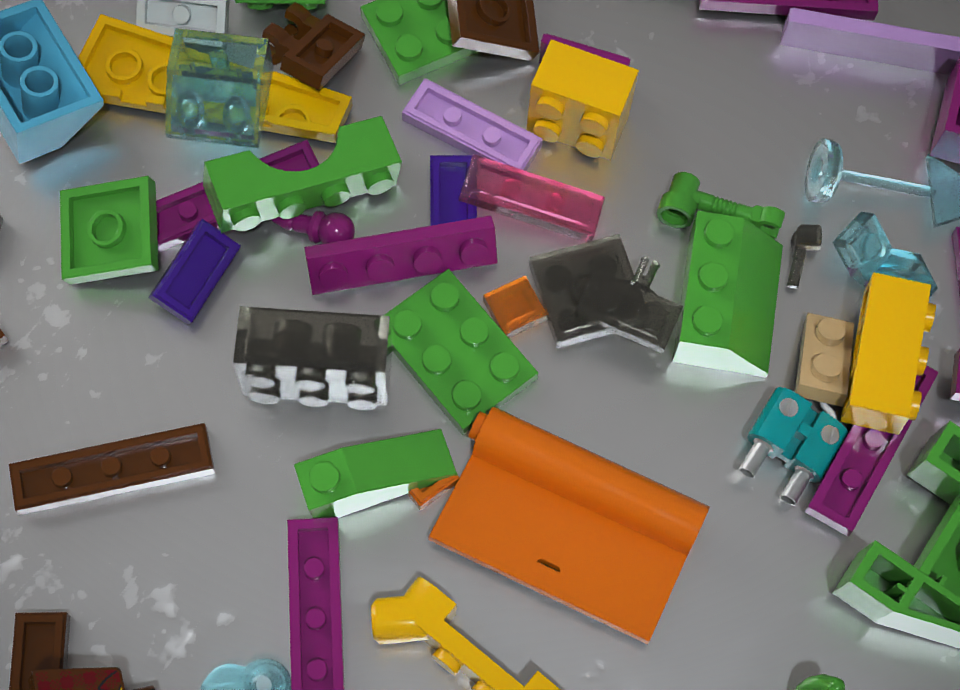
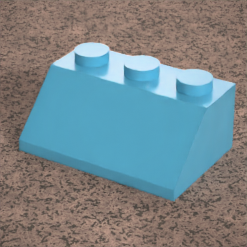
(41, 83)

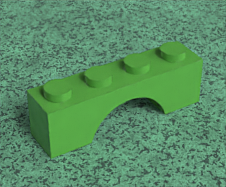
(250, 192)

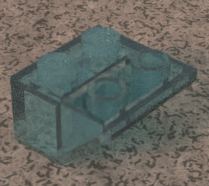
(217, 87)

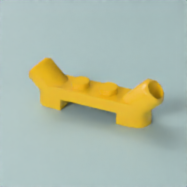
(425, 616)

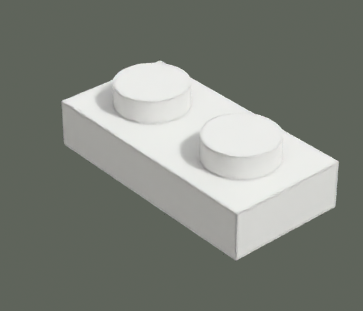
(198, 15)

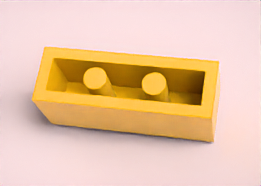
(888, 354)

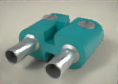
(798, 437)

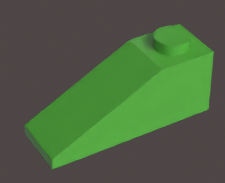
(373, 472)

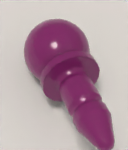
(320, 226)

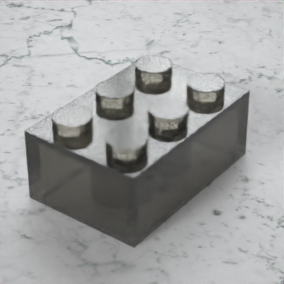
(313, 357)

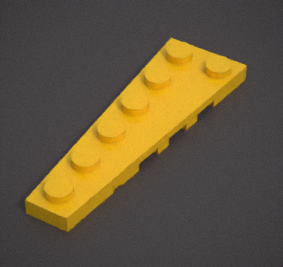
(131, 72)

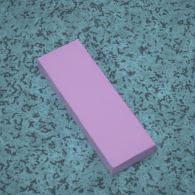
(470, 126)

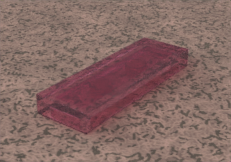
(532, 198)

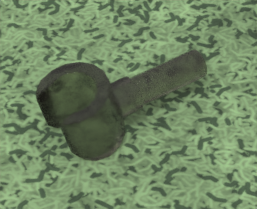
(804, 239)

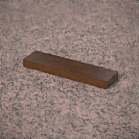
(111, 469)

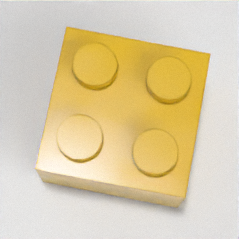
(581, 100)

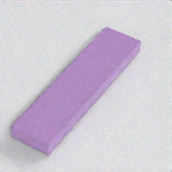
(870, 41)

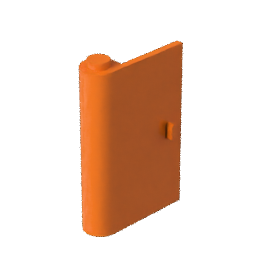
(560, 505)

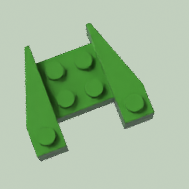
(926, 595)

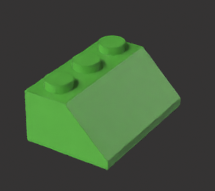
(728, 296)

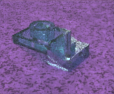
(867, 250)

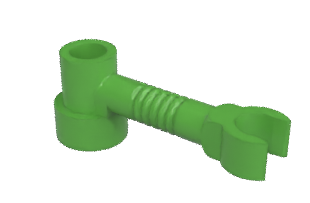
(683, 199)

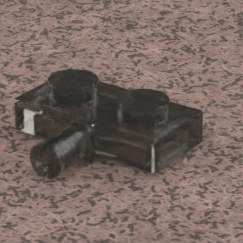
(630, 307)

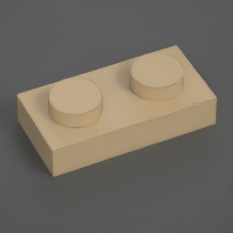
(825, 359)

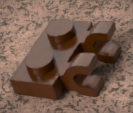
(314, 47)

